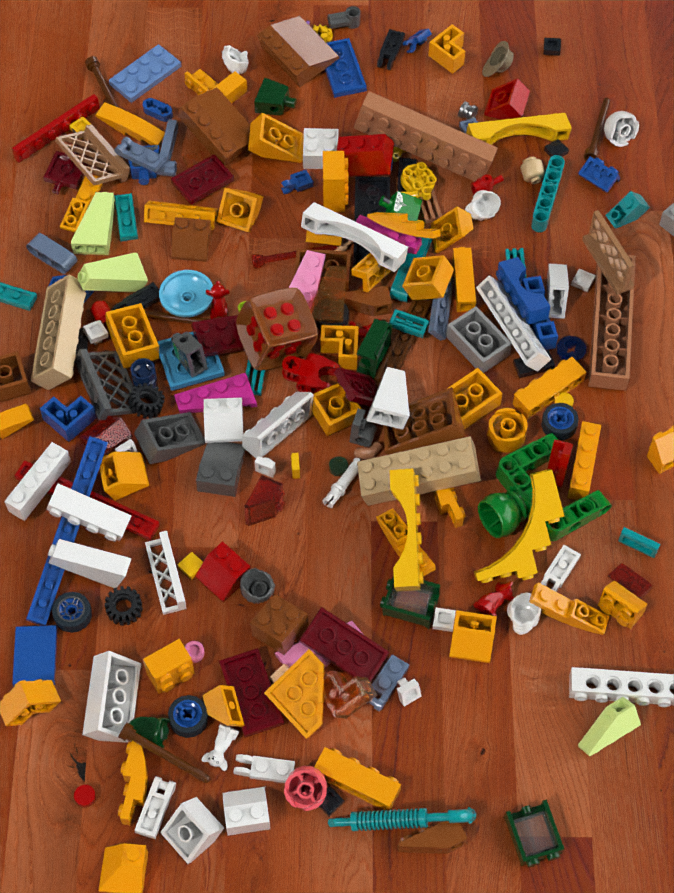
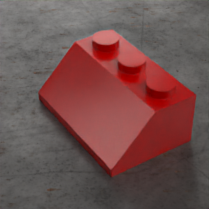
(367, 154)

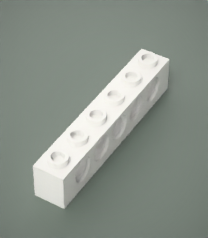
(513, 324)
(621, 680)

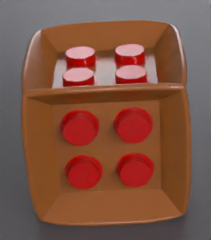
(276, 327)

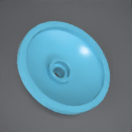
(185, 286)

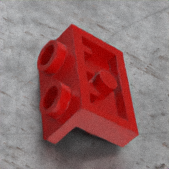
(559, 460)

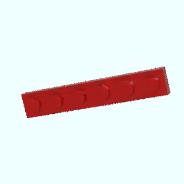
(55, 128)

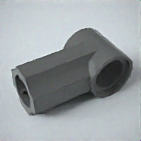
(349, 18)

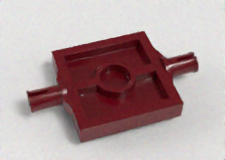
(63, 172)

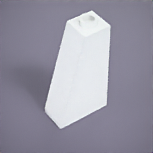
(391, 400)
(89, 562)

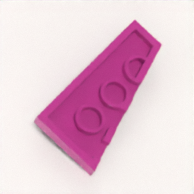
(412, 242)
(232, 387)

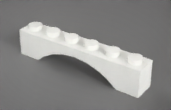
(325, 221)

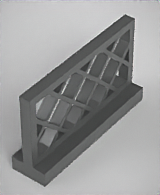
(94, 384)

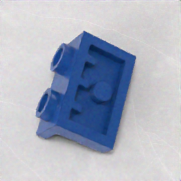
(598, 174)

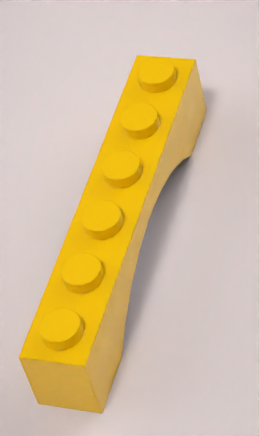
(545, 126)
(407, 571)

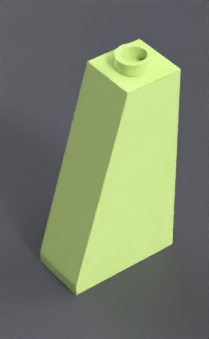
(95, 228)
(114, 274)

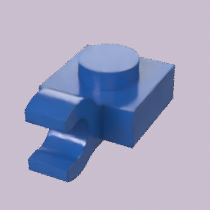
(419, 37)
(299, 180)

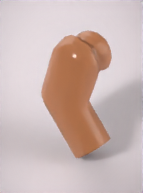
(368, 453)

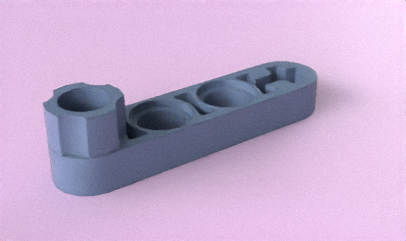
(169, 167)

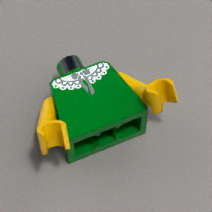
(406, 202)

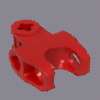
(308, 372)

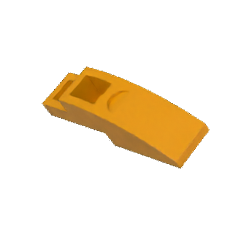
(79, 205)
(447, 502)
(396, 533)
(568, 611)
(134, 772)

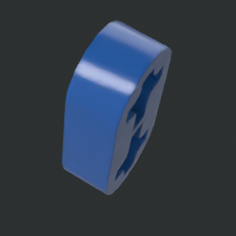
(157, 110)

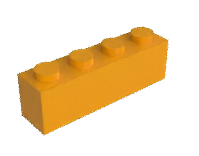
(544, 390)
(584, 460)
(358, 779)

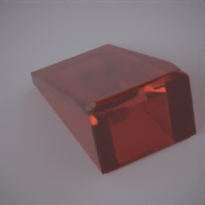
(630, 580)

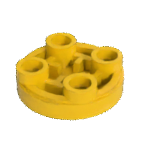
(417, 176)

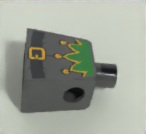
(187, 345)

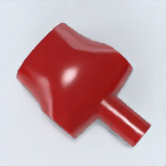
(485, 183)

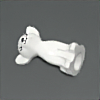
(223, 740)

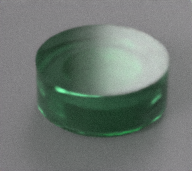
(338, 466)

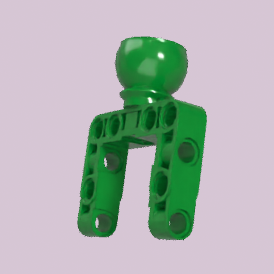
(504, 511)

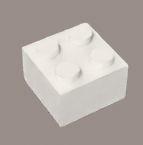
(315, 142)

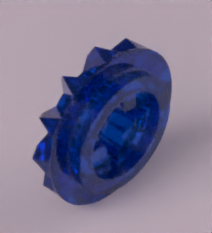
(571, 342)

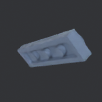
(440, 313)

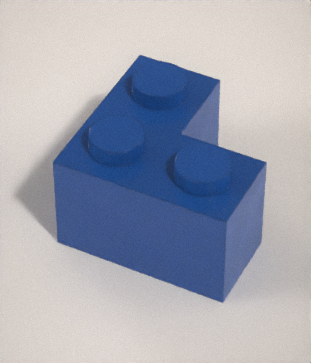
(68, 420)

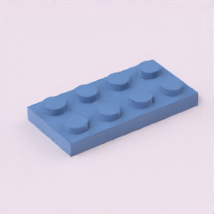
(145, 73)

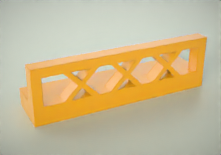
(165, 212)
(368, 268)

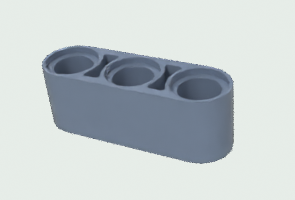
(52, 253)

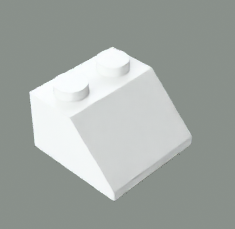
(223, 420)
(246, 811)
(191, 829)

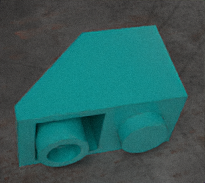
(627, 210)

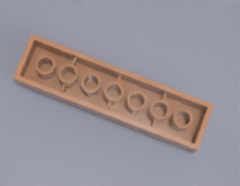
(425, 137)
(611, 334)

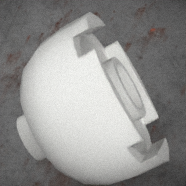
(621, 127)

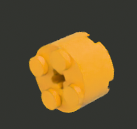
(507, 430)

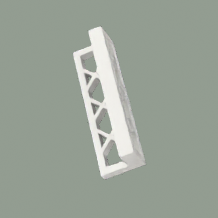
(171, 568)

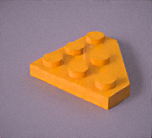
(301, 693)

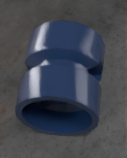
(143, 372)

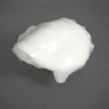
(235, 60)
(483, 205)
(523, 613)

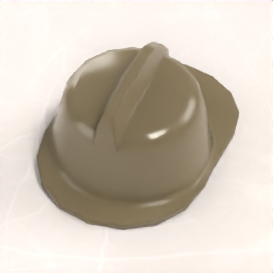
(499, 60)

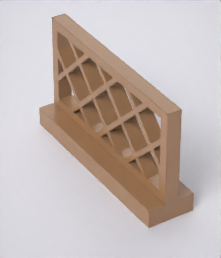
(102, 151)
(609, 254)

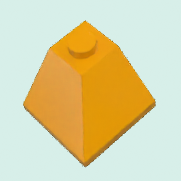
(239, 209)
(452, 228)
(123, 869)

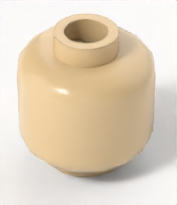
(532, 170)

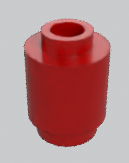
(99, 311)

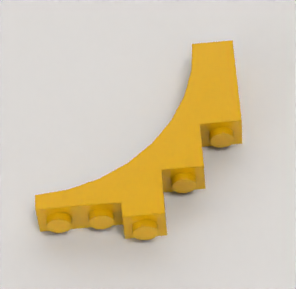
(520, 558)

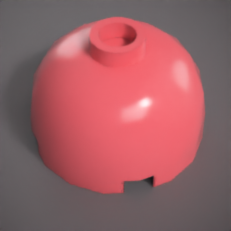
(305, 788)

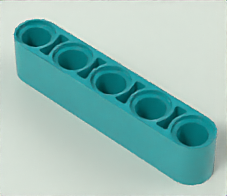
(547, 193)
(397, 291)

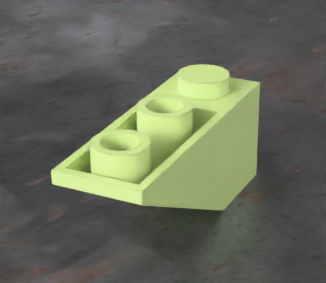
(611, 725)

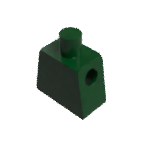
(273, 98)

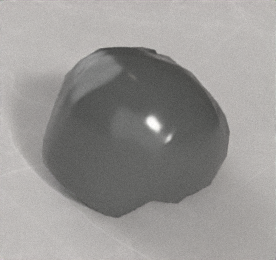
(257, 586)

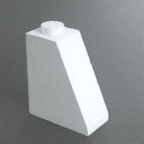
(557, 290)

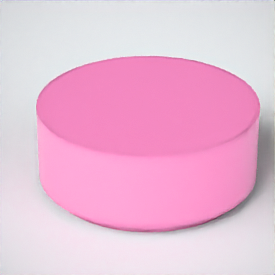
(195, 651)

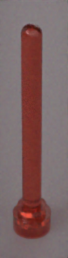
(260, 260)

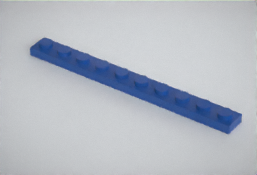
(51, 574)

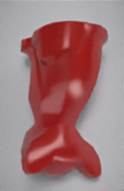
(219, 304)
(491, 601)

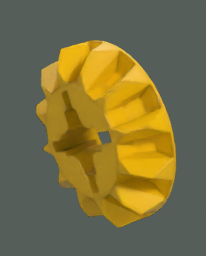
(326, 33)

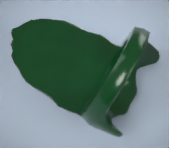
(152, 728)

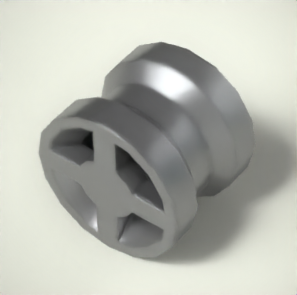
(467, 111)

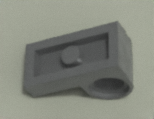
(362, 431)

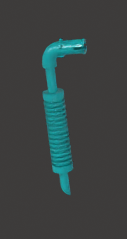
(397, 819)

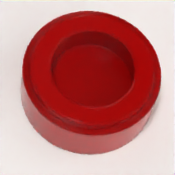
(84, 796)

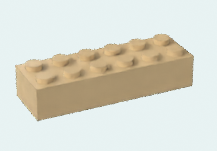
(58, 333)
(437, 465)

